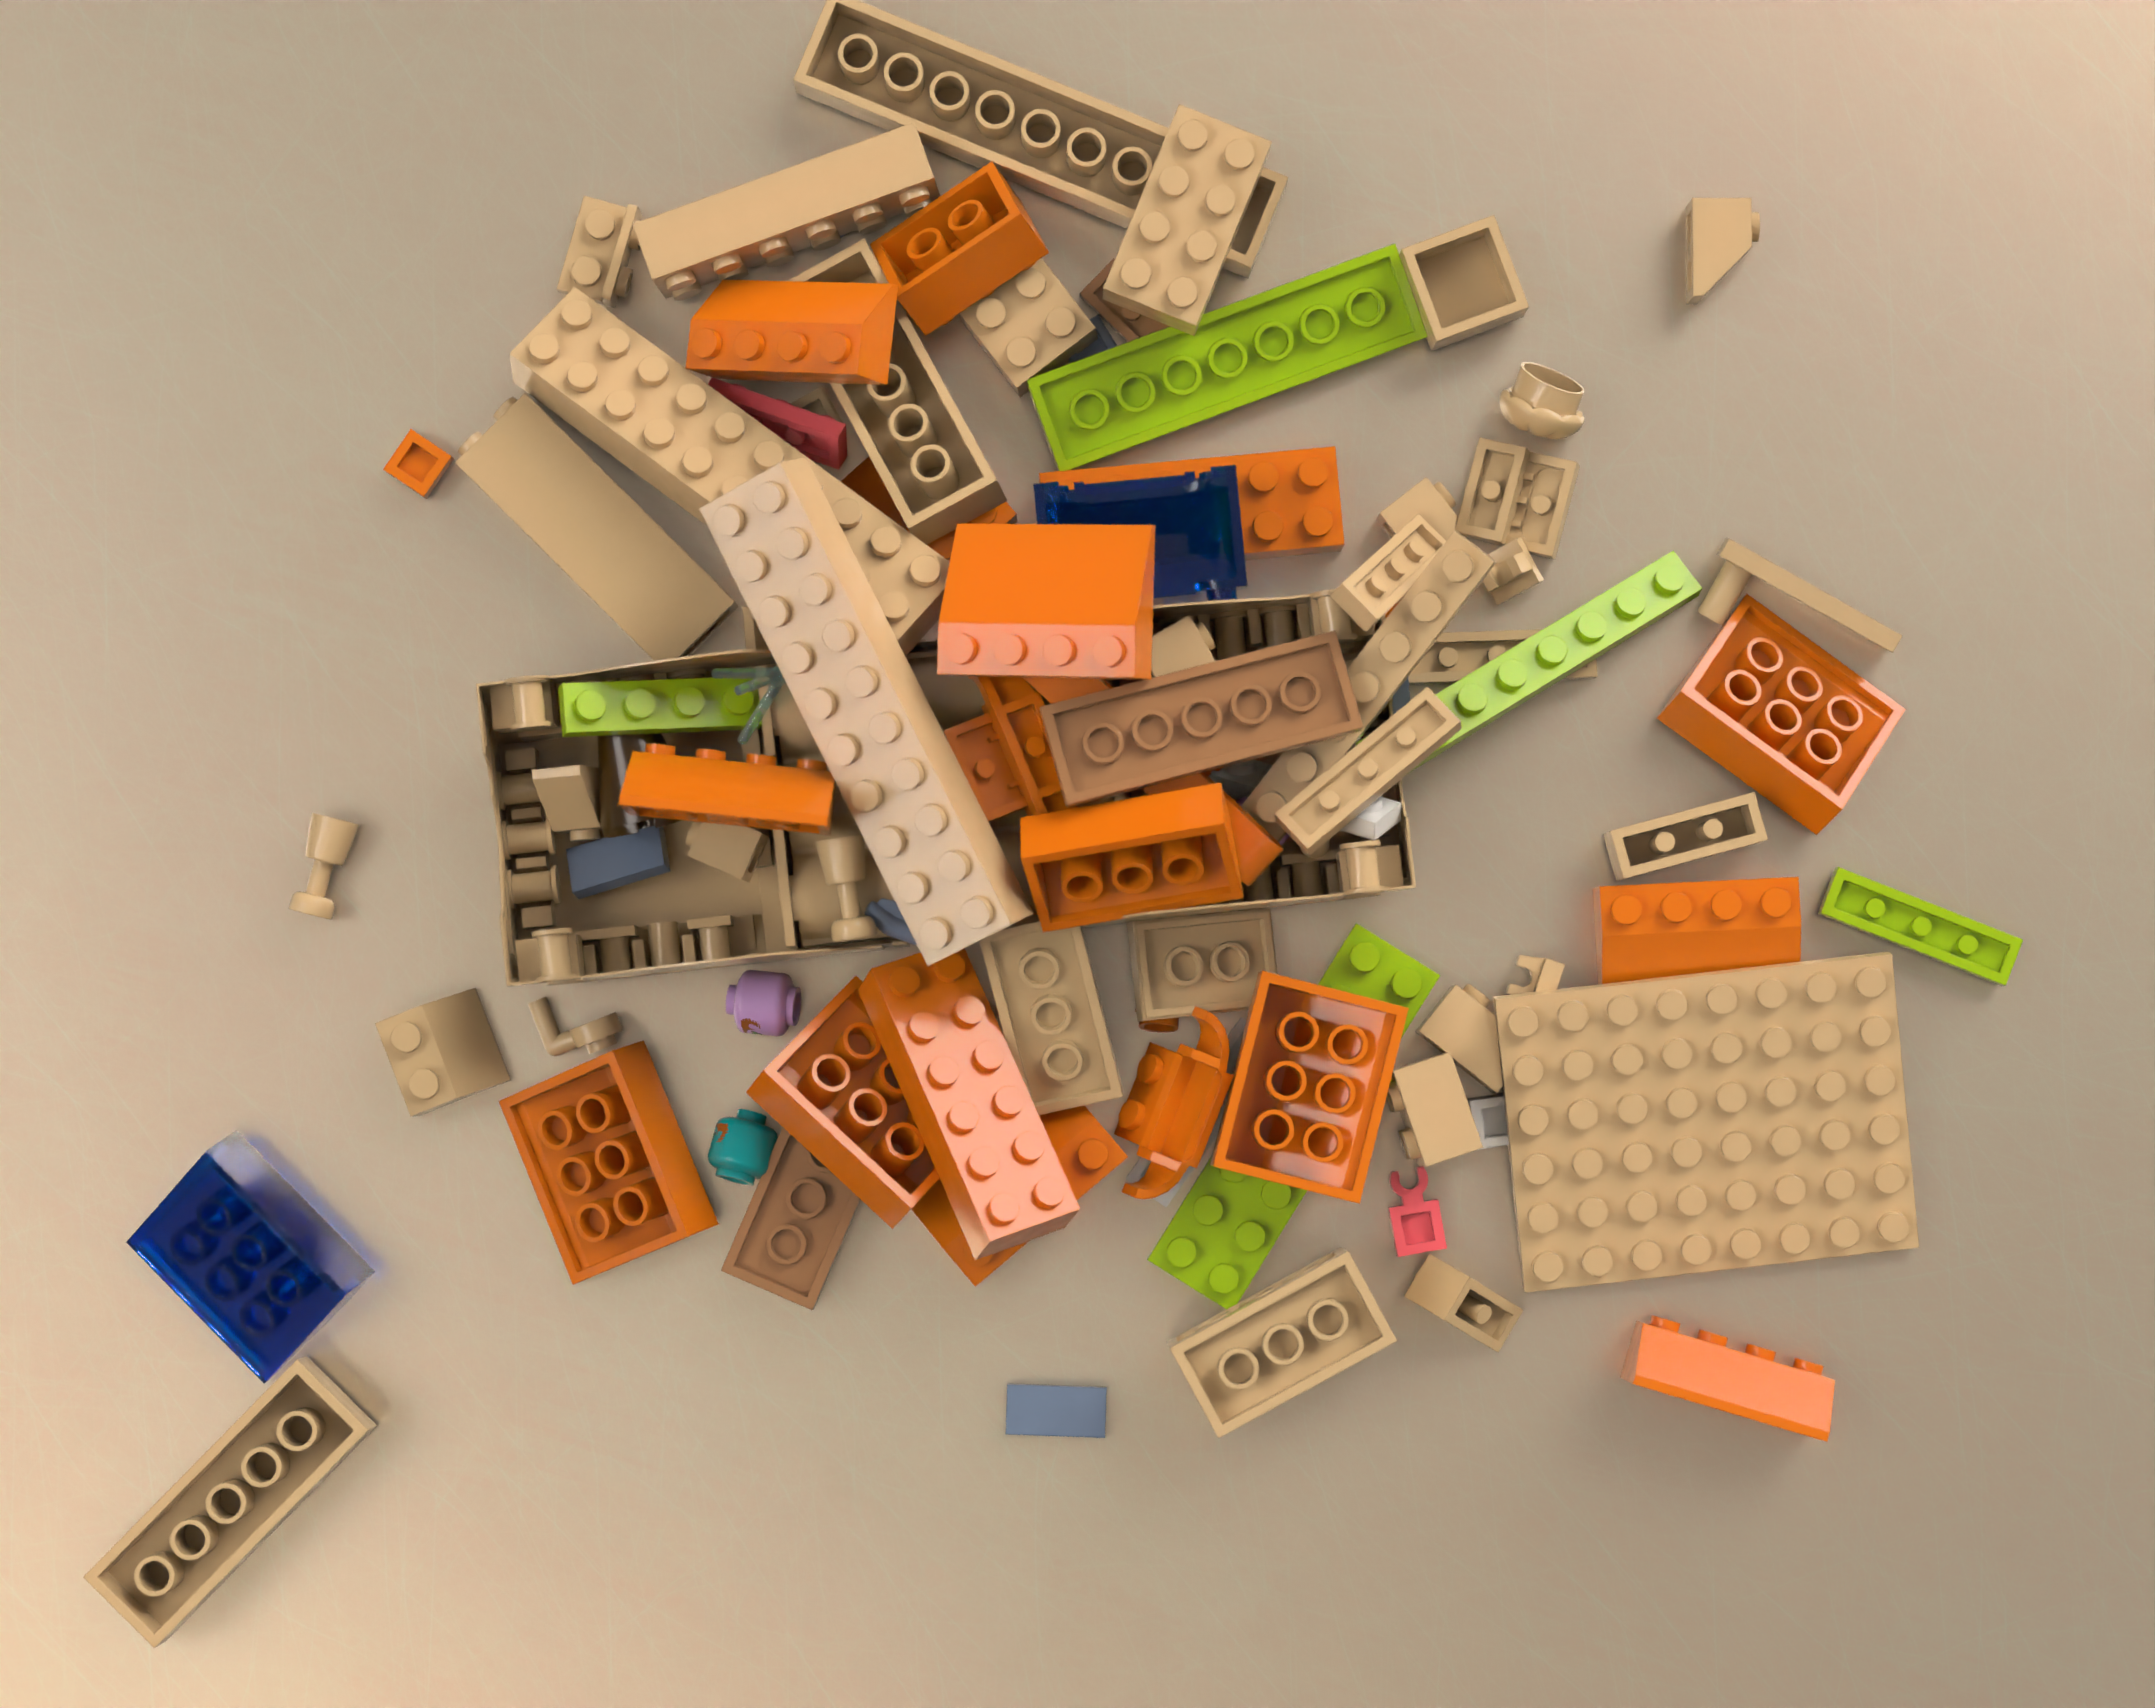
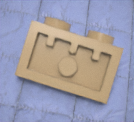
(601, 251)

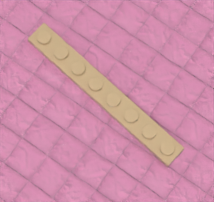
(1380, 670)

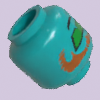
(742, 1147)

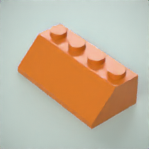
(795, 332)
(1130, 857)
(1730, 1379)

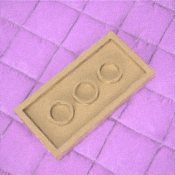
(1052, 1014)

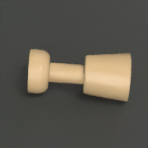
(328, 845)
(844, 865)

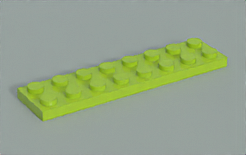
(1231, 361)
(1236, 1218)

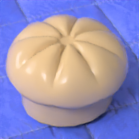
(1543, 402)

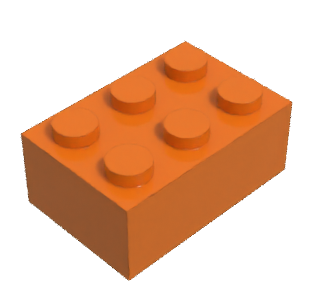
(959, 248)

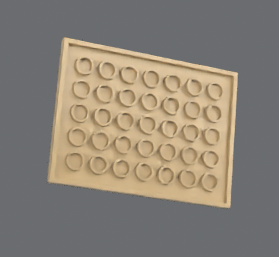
(1706, 1121)

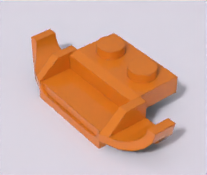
(1008, 751)
(1175, 1106)

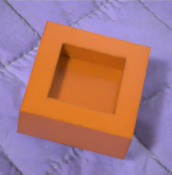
(418, 463)

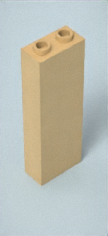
(594, 531)

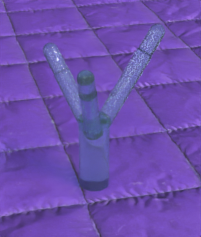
(760, 678)

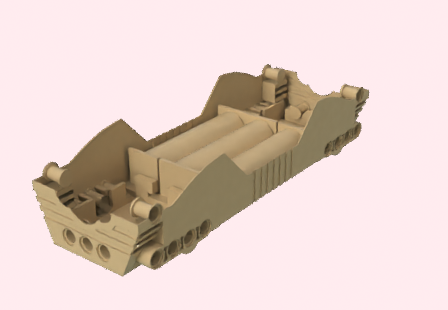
(787, 910)

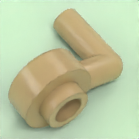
(595, 1034)

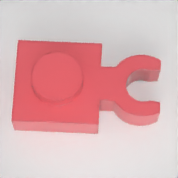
(1416, 1222)

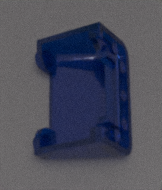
(1193, 518)

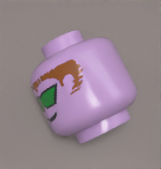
(764, 1003)

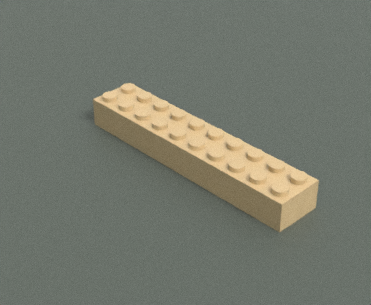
(1000, 114)
(703, 445)
(866, 710)

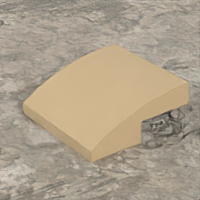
(1517, 496)

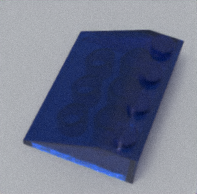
(249, 1255)

